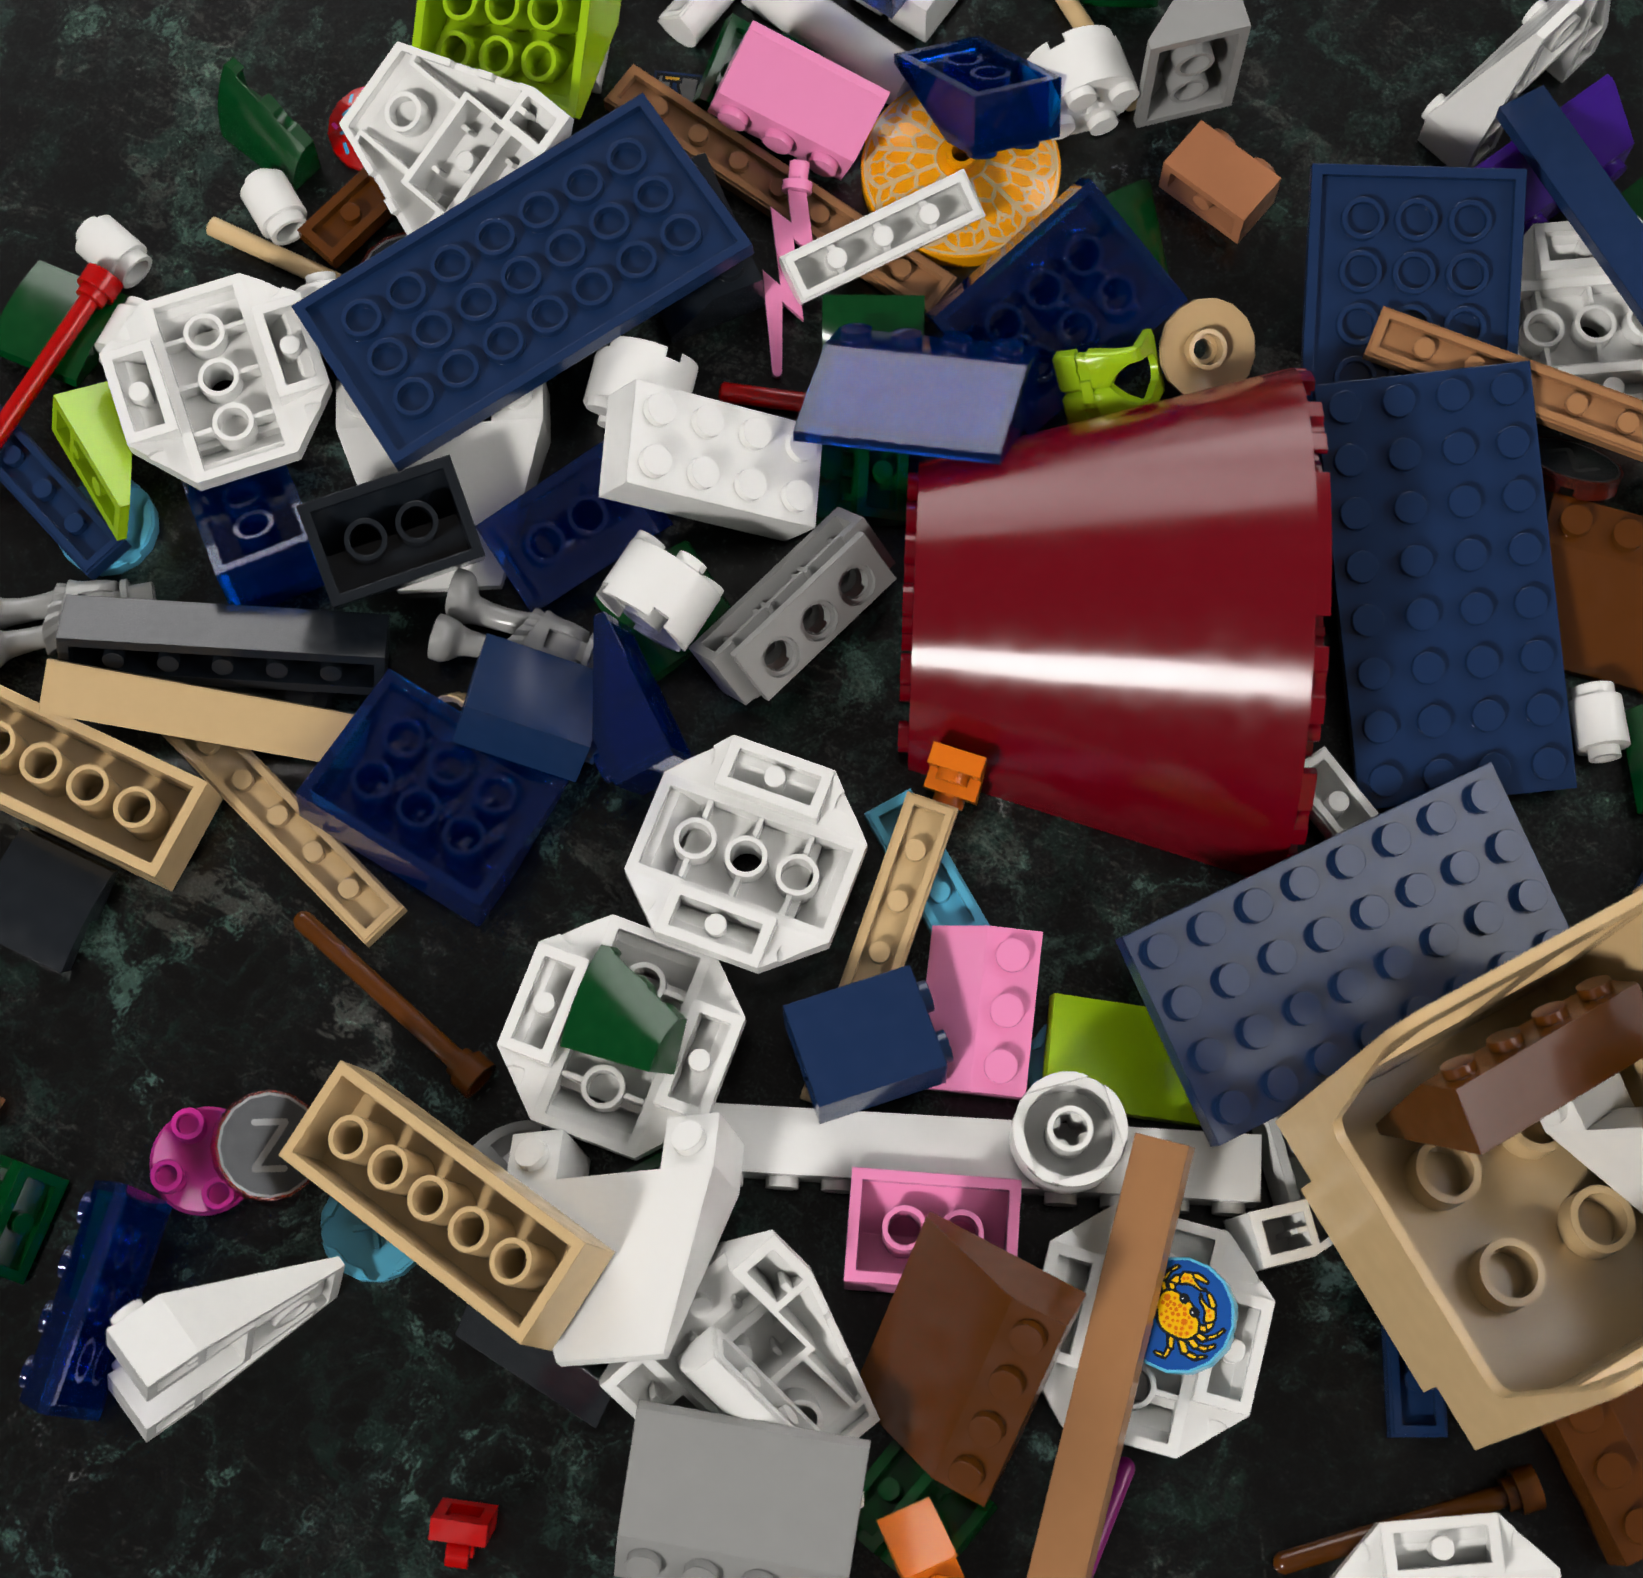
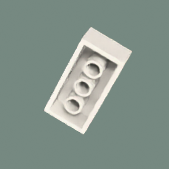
(708, 461)

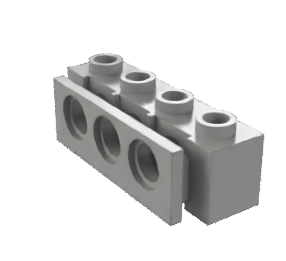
(796, 608)

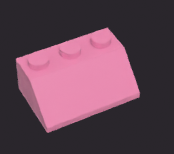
(797, 101)
(985, 1003)
(892, 1206)

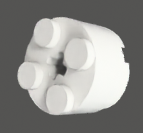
(1094, 79)
(630, 360)
(660, 592)
(1084, 1105)

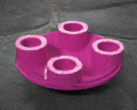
(184, 1165)

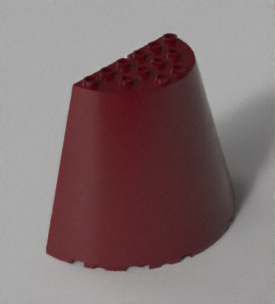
(1133, 619)

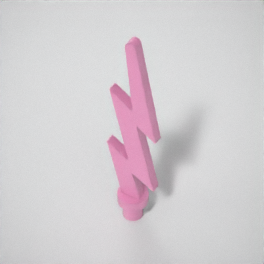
(785, 235)

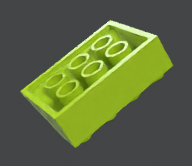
(530, 42)

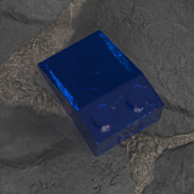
(983, 95)
(564, 531)
(256, 538)
(630, 715)

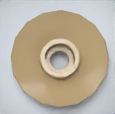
(1227, 342)

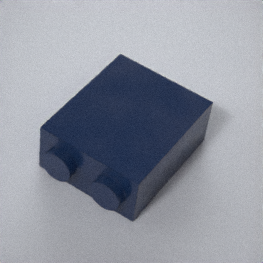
(529, 709)
(867, 1043)

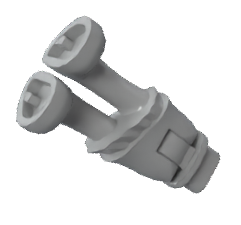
(49, 607)
(532, 629)

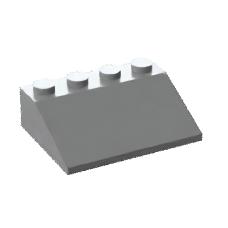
(737, 1498)

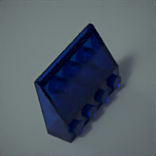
(1063, 285)
(920, 394)
(427, 805)
(98, 1278)

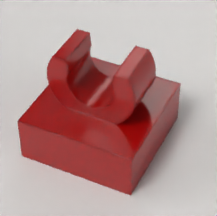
(463, 1527)

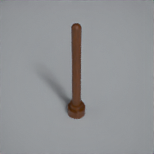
(467, 1069)
(1515, 1492)

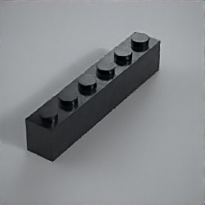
(227, 643)

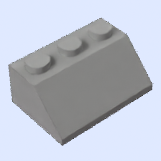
(1192, 60)

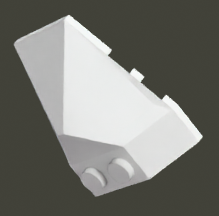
(445, 131)
(779, 1319)

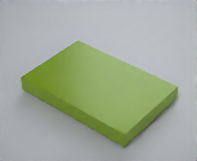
(1120, 1050)

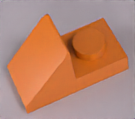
(919, 1542)

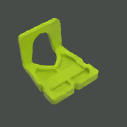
(1091, 376)

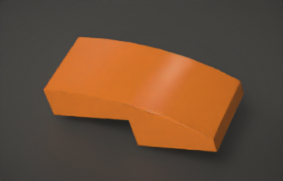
(955, 775)

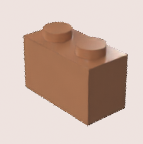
(1220, 181)

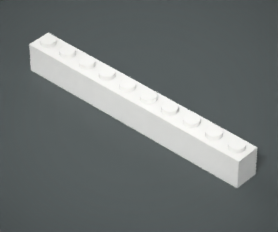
(793, 1147)

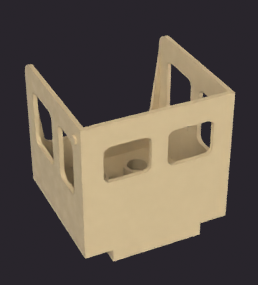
(1497, 1269)

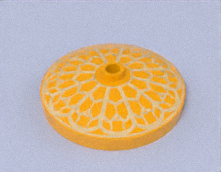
(911, 153)

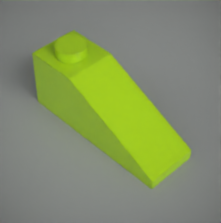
(96, 446)

